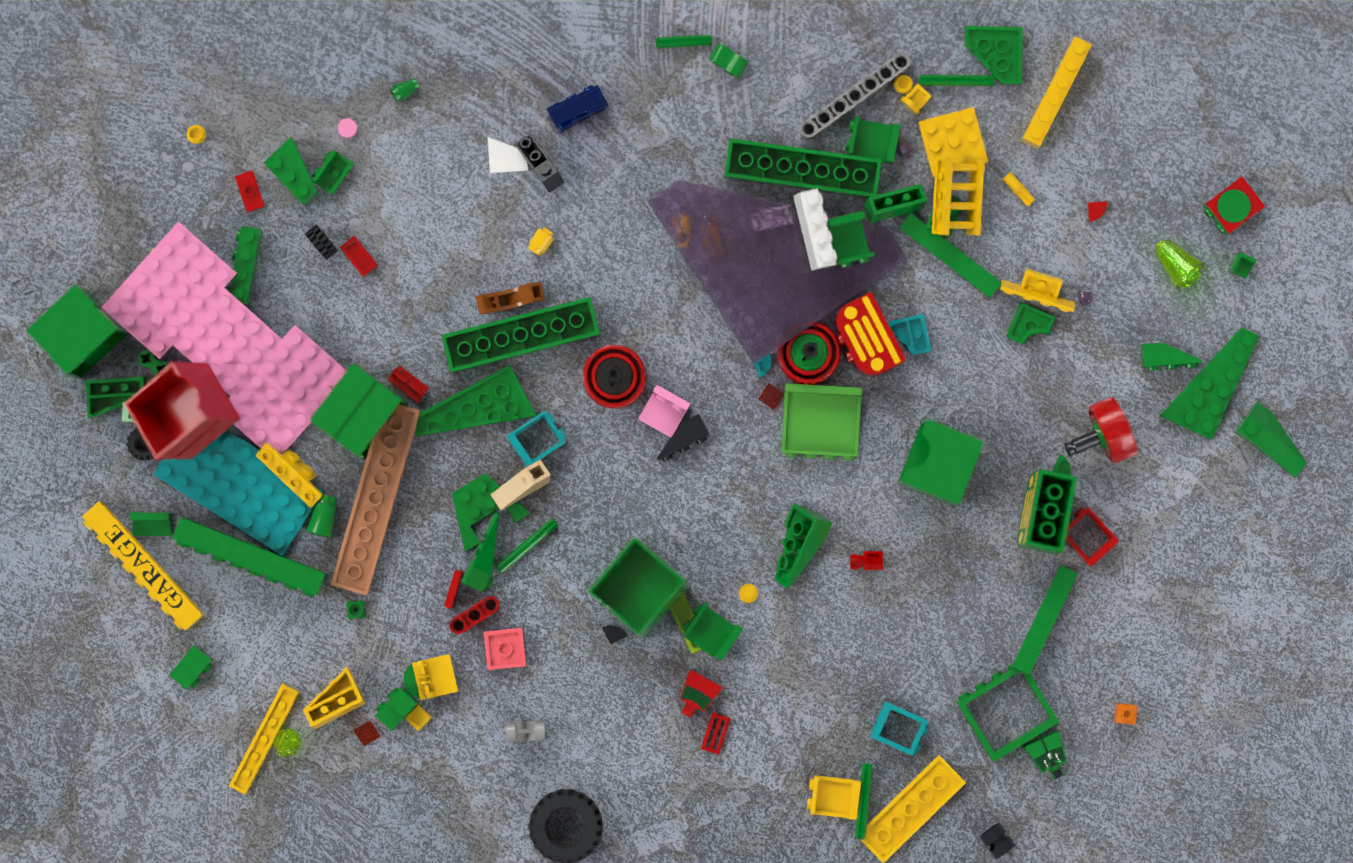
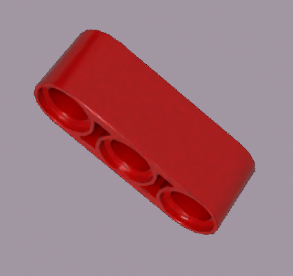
(465, 616)

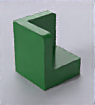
(1241, 265)

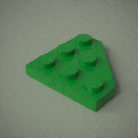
(997, 50)

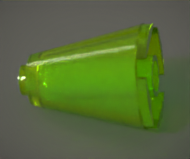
(1178, 264)

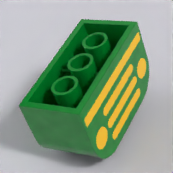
(1046, 512)

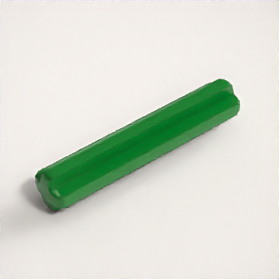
(684, 41)

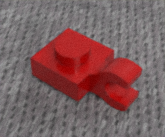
(870, 560)

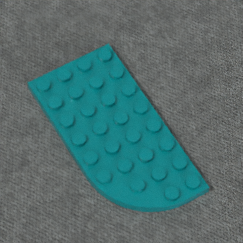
(240, 490)

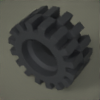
(321, 242)
(134, 449)

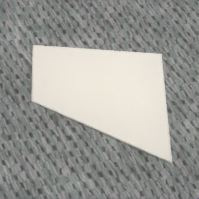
(505, 157)

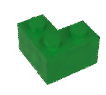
(397, 707)

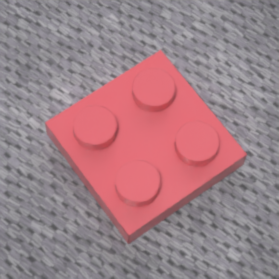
(504, 648)

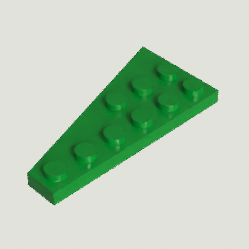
(483, 403)

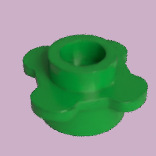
(352, 605)

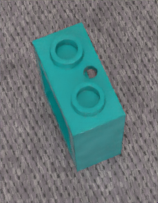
(512, 437)
(880, 721)

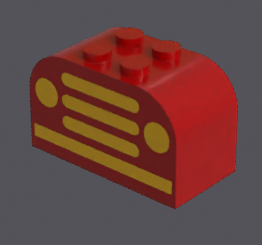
(867, 337)

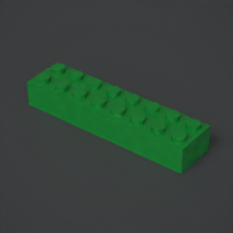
(802, 168)
(520, 335)
(249, 556)

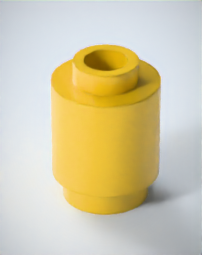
(541, 241)

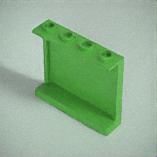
(821, 421)

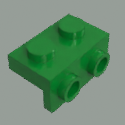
(332, 172)

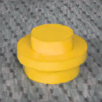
(903, 84)
(196, 134)
(748, 593)

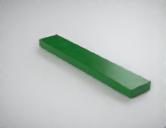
(950, 255)
(1044, 620)

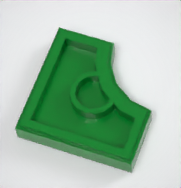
(1029, 322)

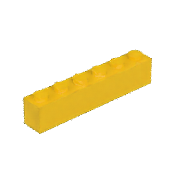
(1056, 92)

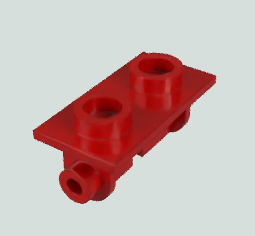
(408, 383)

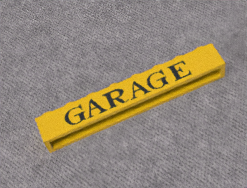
(143, 566)

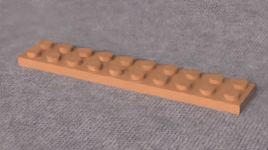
(375, 501)

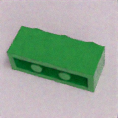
(895, 203)

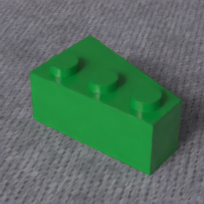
(291, 170)
(109, 394)

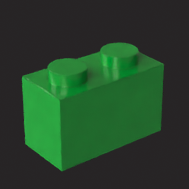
(192, 667)

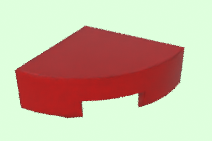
(1096, 210)

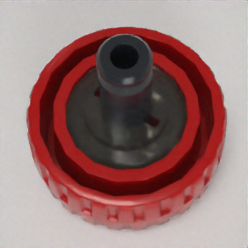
(614, 376)

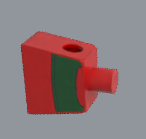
(698, 693)

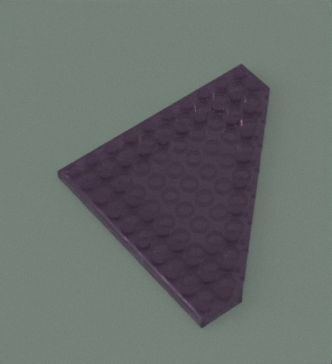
(758, 265)

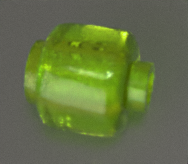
(287, 742)

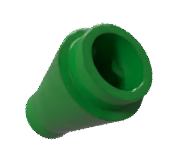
(404, 90)

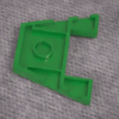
(474, 503)

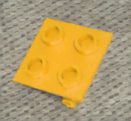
(435, 677)

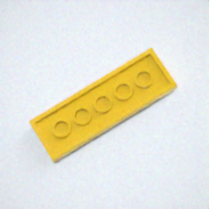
(911, 808)

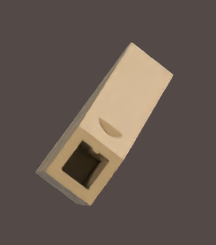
(521, 485)

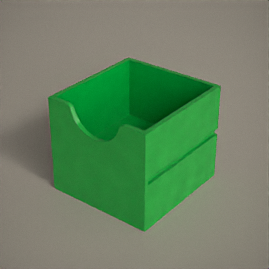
(77, 332)
(356, 410)
(940, 462)
(639, 588)

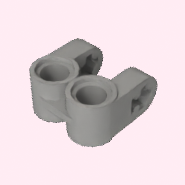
(525, 730)

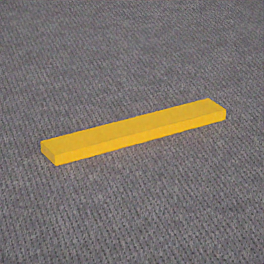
(264, 739)

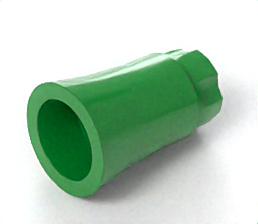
(322, 517)

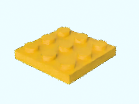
(952, 136)

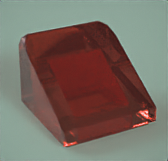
(771, 396)
(367, 733)

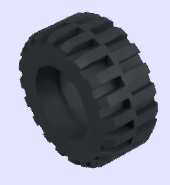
(565, 852)

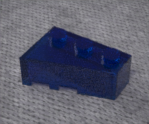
(577, 108)

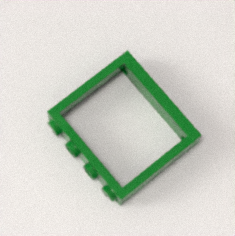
(981, 688)

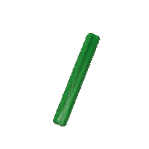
(956, 80)
(526, 546)
(861, 822)

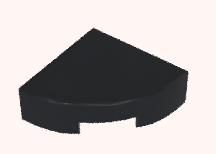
(614, 633)

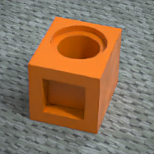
(1125, 713)

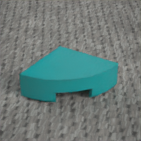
(763, 365)

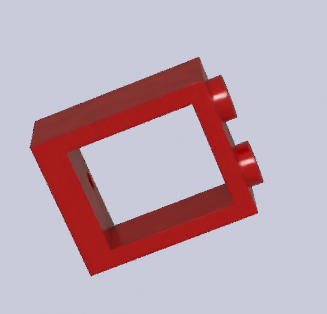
(1103, 549)

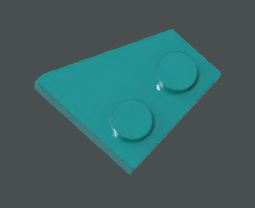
(912, 333)

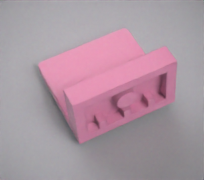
(664, 411)

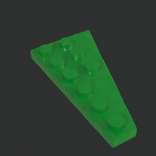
(1208, 394)

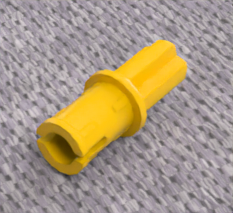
(1018, 189)

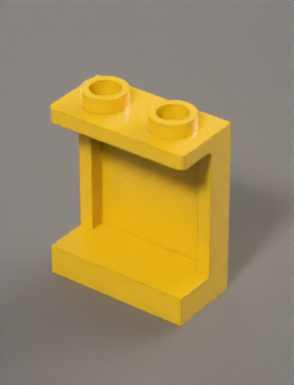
(834, 797)

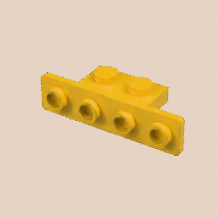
(1040, 288)
(292, 472)

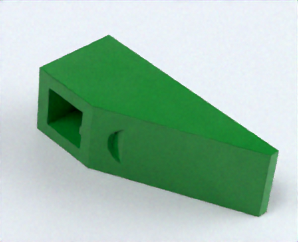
(1160, 355)

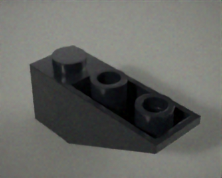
(539, 163)
(687, 433)

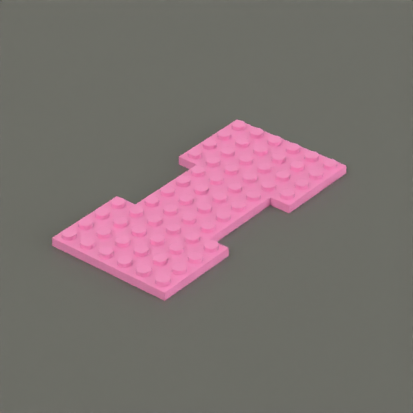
(183, 302)

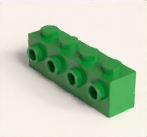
(245, 263)

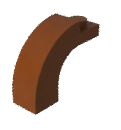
(510, 299)

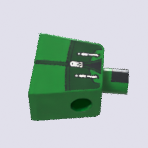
(1047, 753)

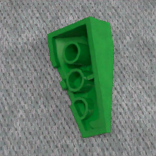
(1267, 435)
(803, 538)
(481, 567)

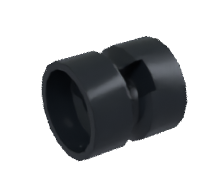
(997, 840)

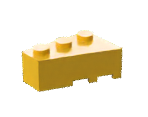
(335, 700)

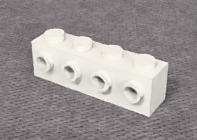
(815, 229)

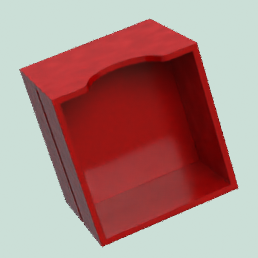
(181, 411)

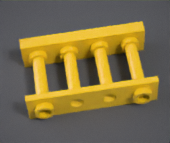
(942, 196)

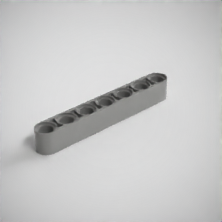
(861, 89)

